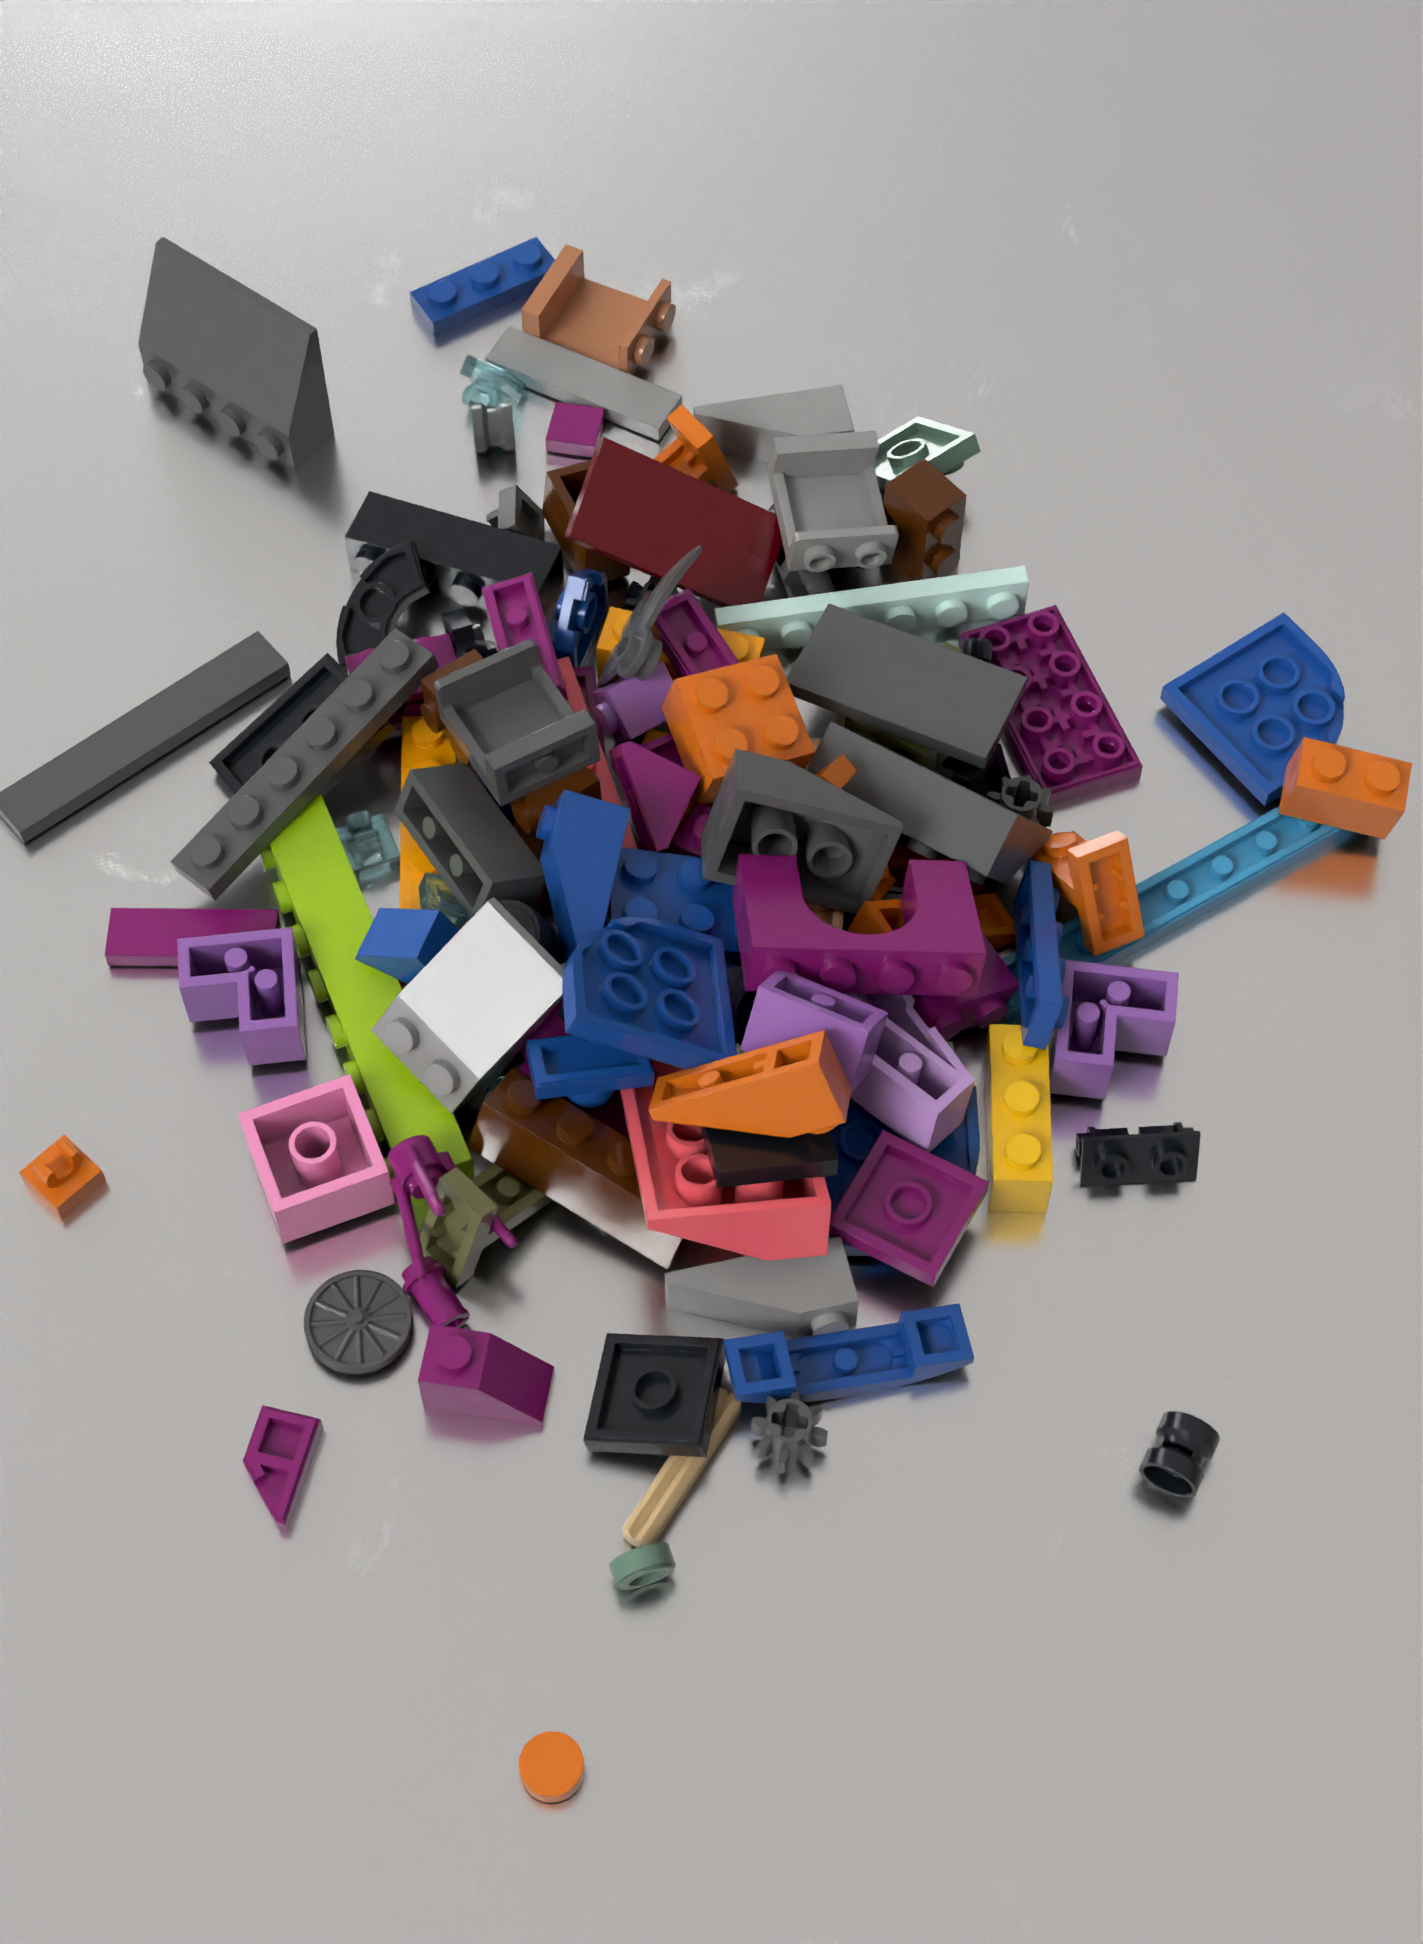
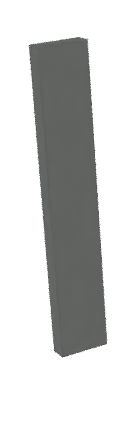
(141, 736)

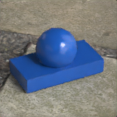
(584, 1070)

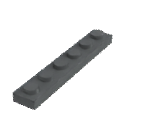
(304, 764)

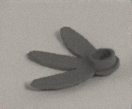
(638, 649)

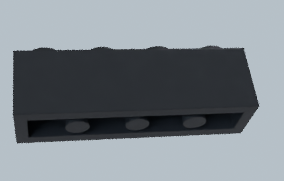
(454, 551)

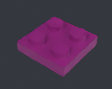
(908, 1208)

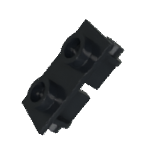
(1149, 1156)

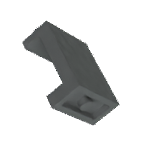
(515, 723)

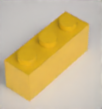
(1017, 1123)

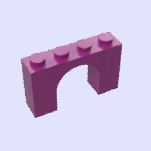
(931, 955)

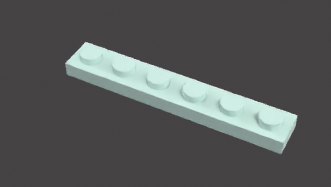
(901, 605)

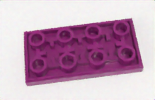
(1063, 721)

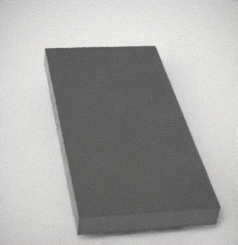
(906, 685)

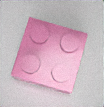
(317, 1158)

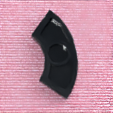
(380, 599)

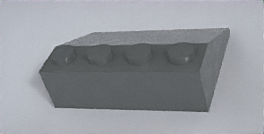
(234, 356)

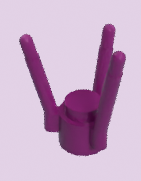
(417, 1173)

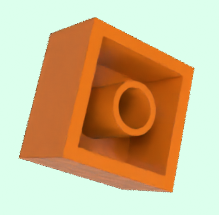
(734, 708)

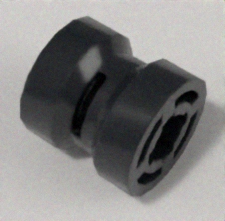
(1179, 1454)

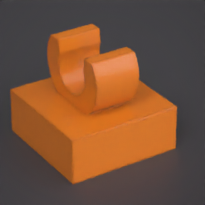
(62, 1176)

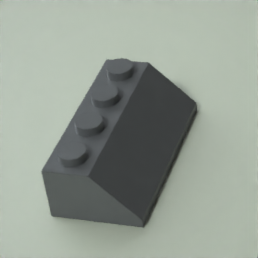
(934, 809)

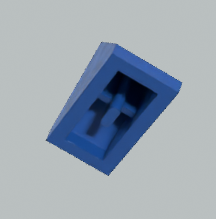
(405, 941)

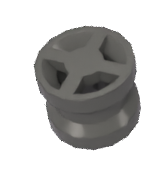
(493, 426)

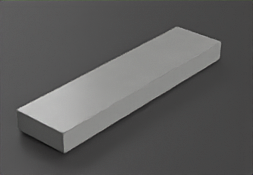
(585, 382)

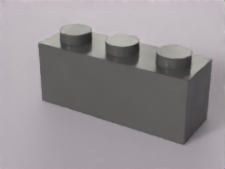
(468, 837)

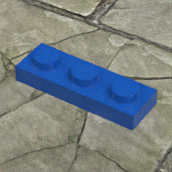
(481, 286)

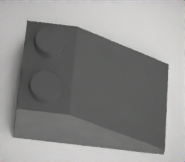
(787, 811)

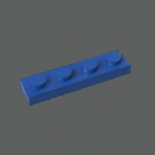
(1037, 956)

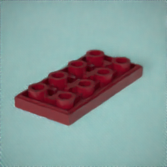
(656, 515)

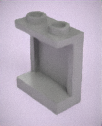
(830, 501)

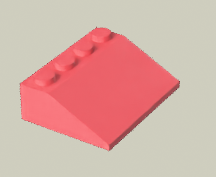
(683, 1199)

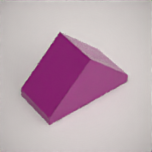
(654, 791)

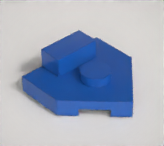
(579, 615)

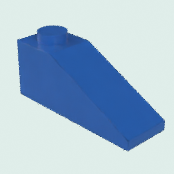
(580, 861)

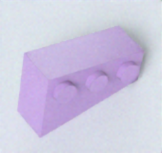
(915, 1076)

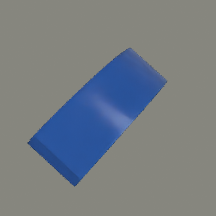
(850, 1360)

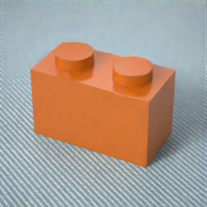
(1345, 788)

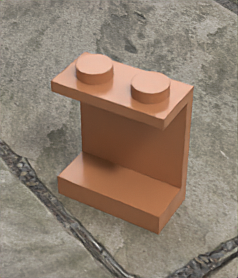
(595, 317)

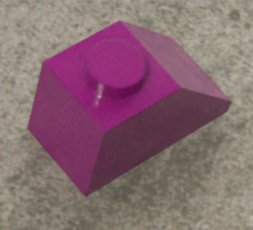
(483, 1377)

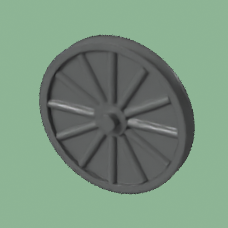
(358, 1322)

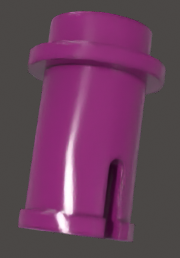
(435, 1295)

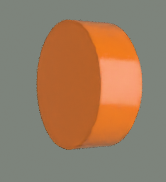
(551, 1766)

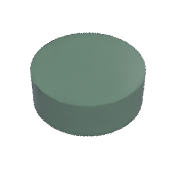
(642, 1566)

